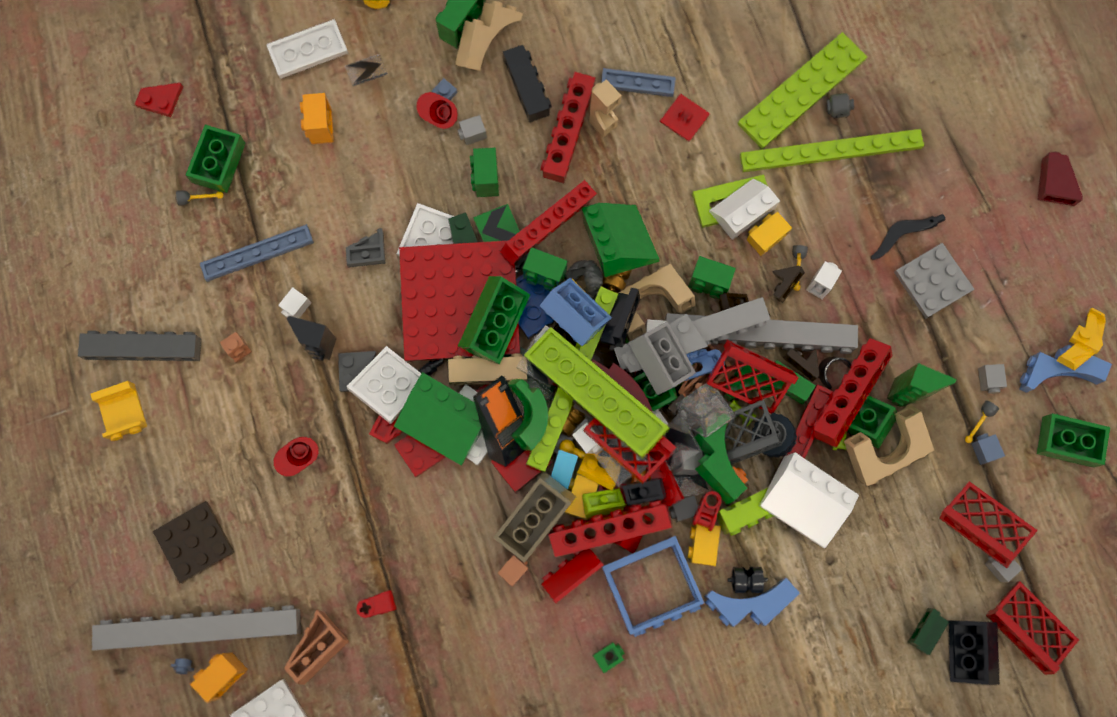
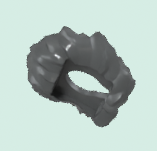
(591, 274)

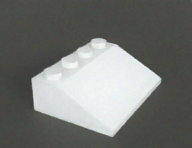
(808, 499)

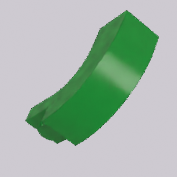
(535, 414)

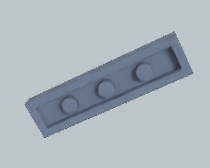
(640, 82)

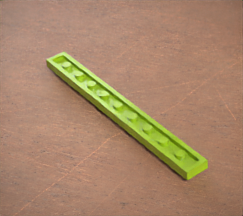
(831, 150)
(562, 401)

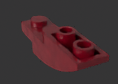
(625, 382)

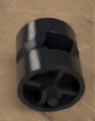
(747, 580)

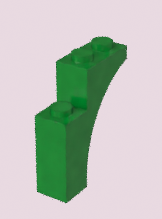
(799, 391)
(716, 467)

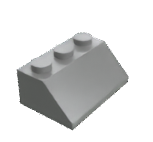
(662, 358)

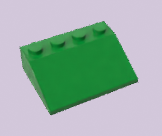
(618, 237)
(440, 419)

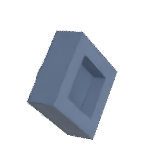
(445, 89)

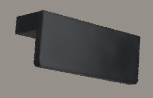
(622, 317)

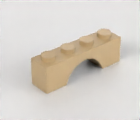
(603, 101)

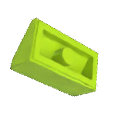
(602, 502)

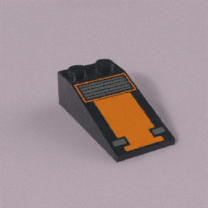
(499, 420)

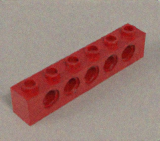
(558, 171)
(548, 222)
(833, 433)
(562, 545)

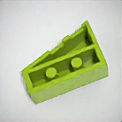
(742, 513)

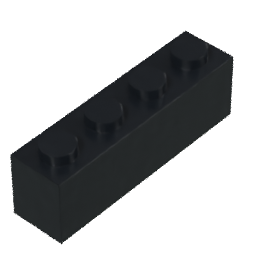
(526, 83)

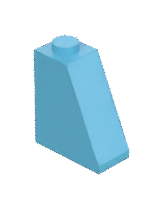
(564, 468)

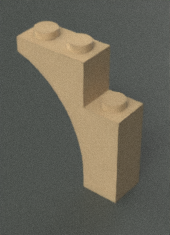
(479, 33)

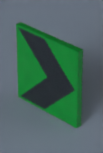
(497, 224)

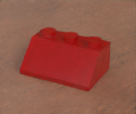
(571, 574)

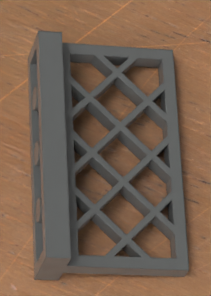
(754, 447)

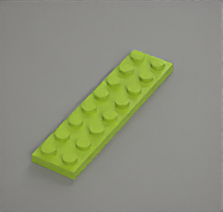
(802, 90)
(597, 392)

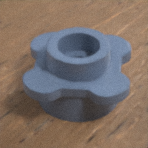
(182, 666)

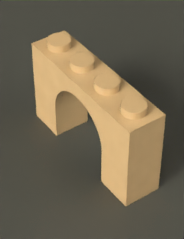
(664, 283)
(913, 444)

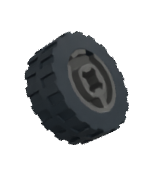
(785, 432)

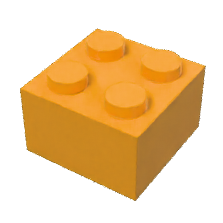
(317, 118)
(218, 676)

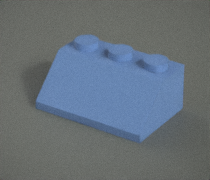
(575, 311)

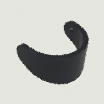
(823, 366)

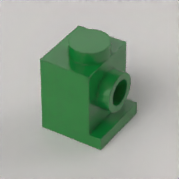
(605, 664)

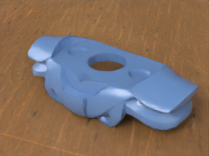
(706, 358)

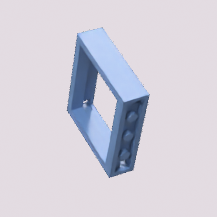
(675, 613)

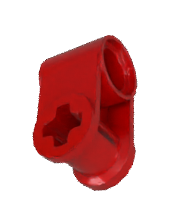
(707, 512)
(379, 603)

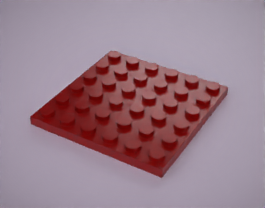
(441, 293)

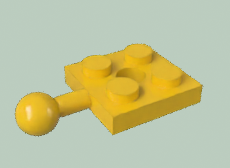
(589, 466)

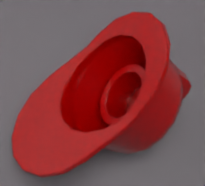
(437, 110)
(295, 456)

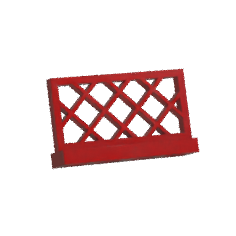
(762, 365)
(662, 447)
(982, 538)
(1024, 641)

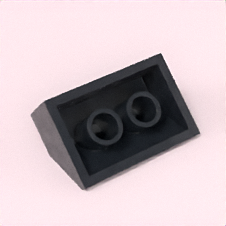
(313, 337)
(974, 652)

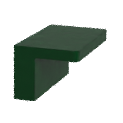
(928, 631)

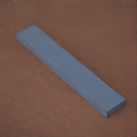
(256, 253)

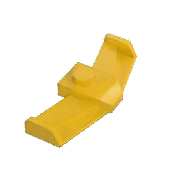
(1086, 340)

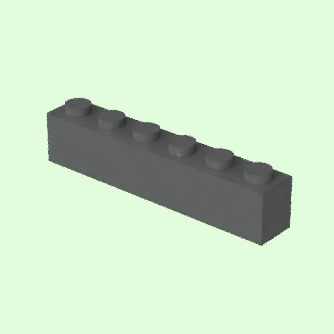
(139, 346)

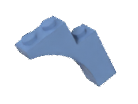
(1044, 366)
(762, 607)

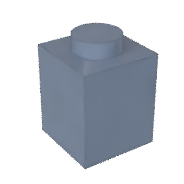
(987, 448)

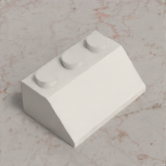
(744, 207)

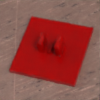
(684, 117)

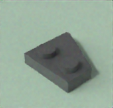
(367, 251)
(351, 365)

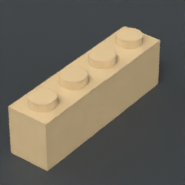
(481, 371)

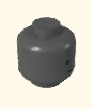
(840, 105)

